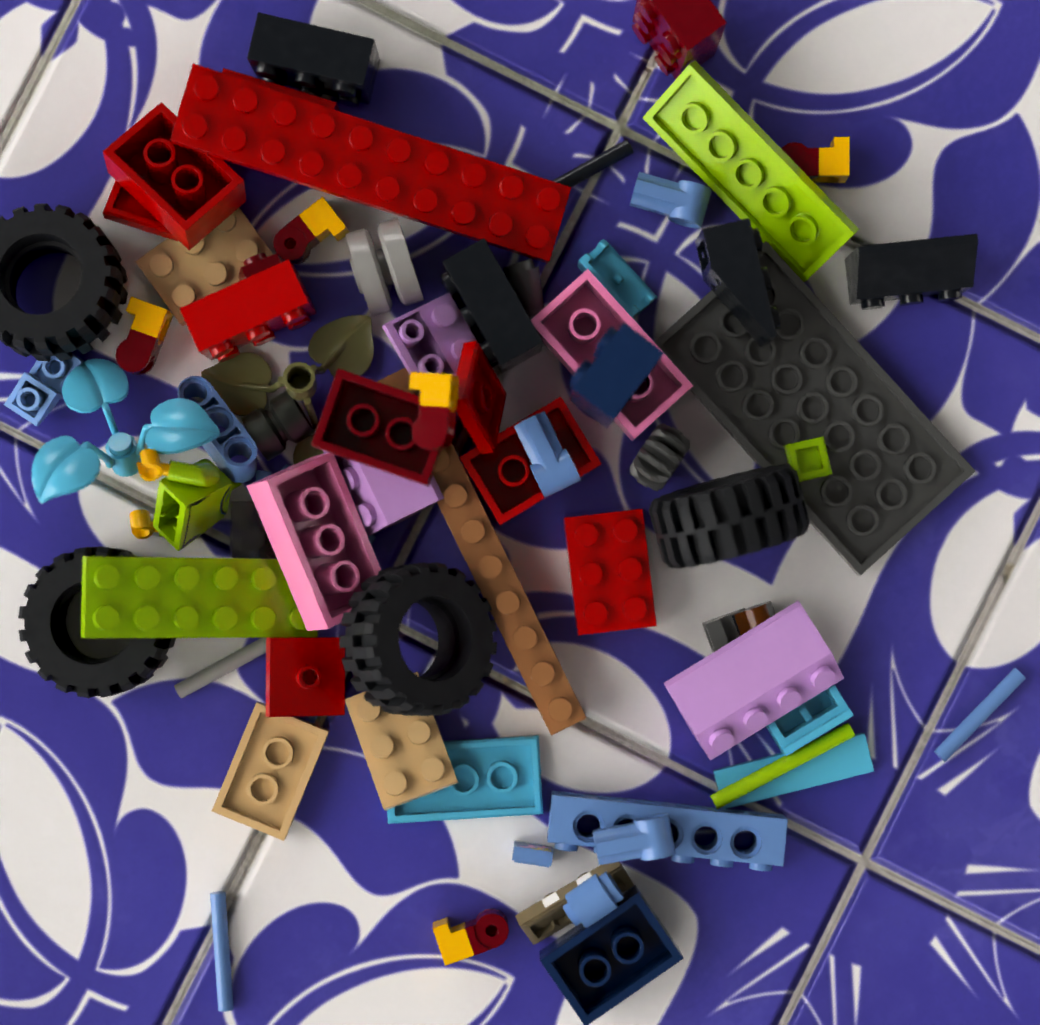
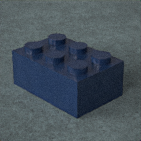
(615, 375)
(611, 957)

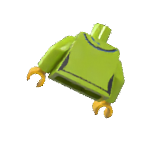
(187, 499)

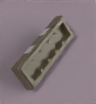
(548, 914)

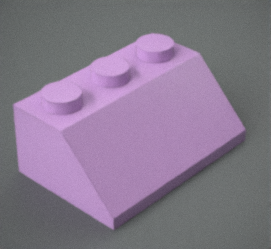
(383, 497)

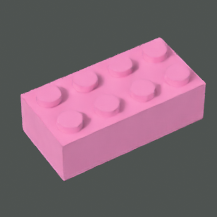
(575, 325)
(316, 537)

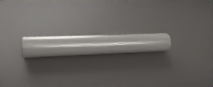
(221, 668)

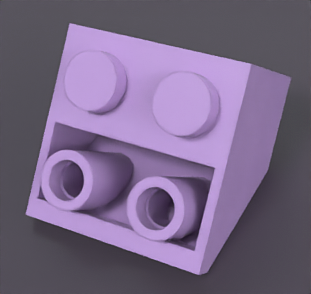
(430, 336)

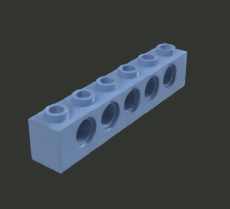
(767, 828)

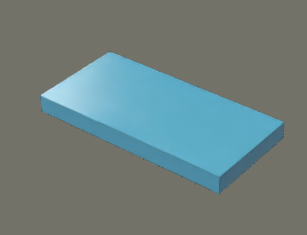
(493, 781)

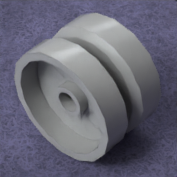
(380, 268)

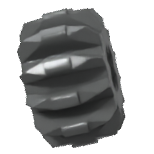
(659, 457)

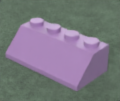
(754, 680)

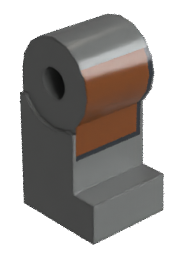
(734, 624)

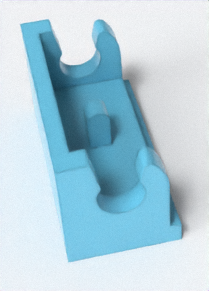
(617, 278)
(809, 720)

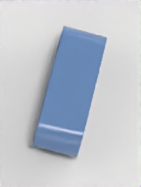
(232, 441)

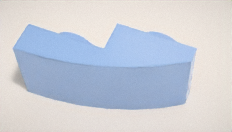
(41, 388)

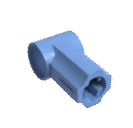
(681, 201)
(549, 462)
(645, 838)

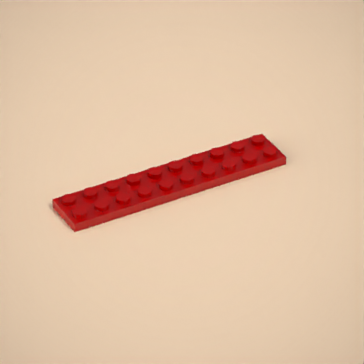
(369, 163)

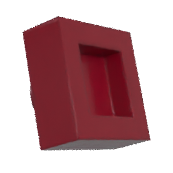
(257, 264)

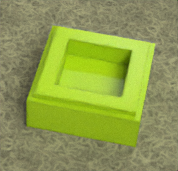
(809, 458)

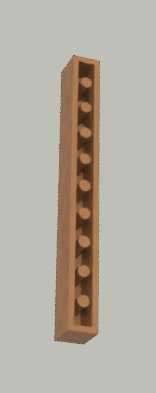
(501, 587)

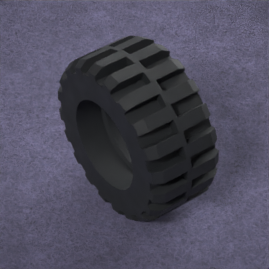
(93, 305)
(729, 516)
(462, 630)
(53, 648)

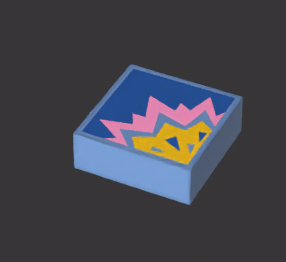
(532, 854)

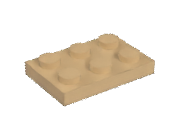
(208, 267)
(401, 752)
(270, 772)

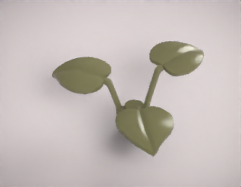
(246, 378)

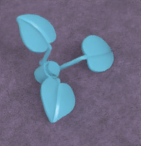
(68, 467)

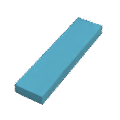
(838, 763)

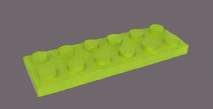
(749, 171)
(187, 598)

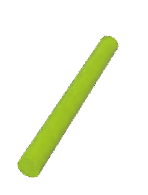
(782, 765)

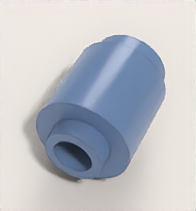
(592, 900)

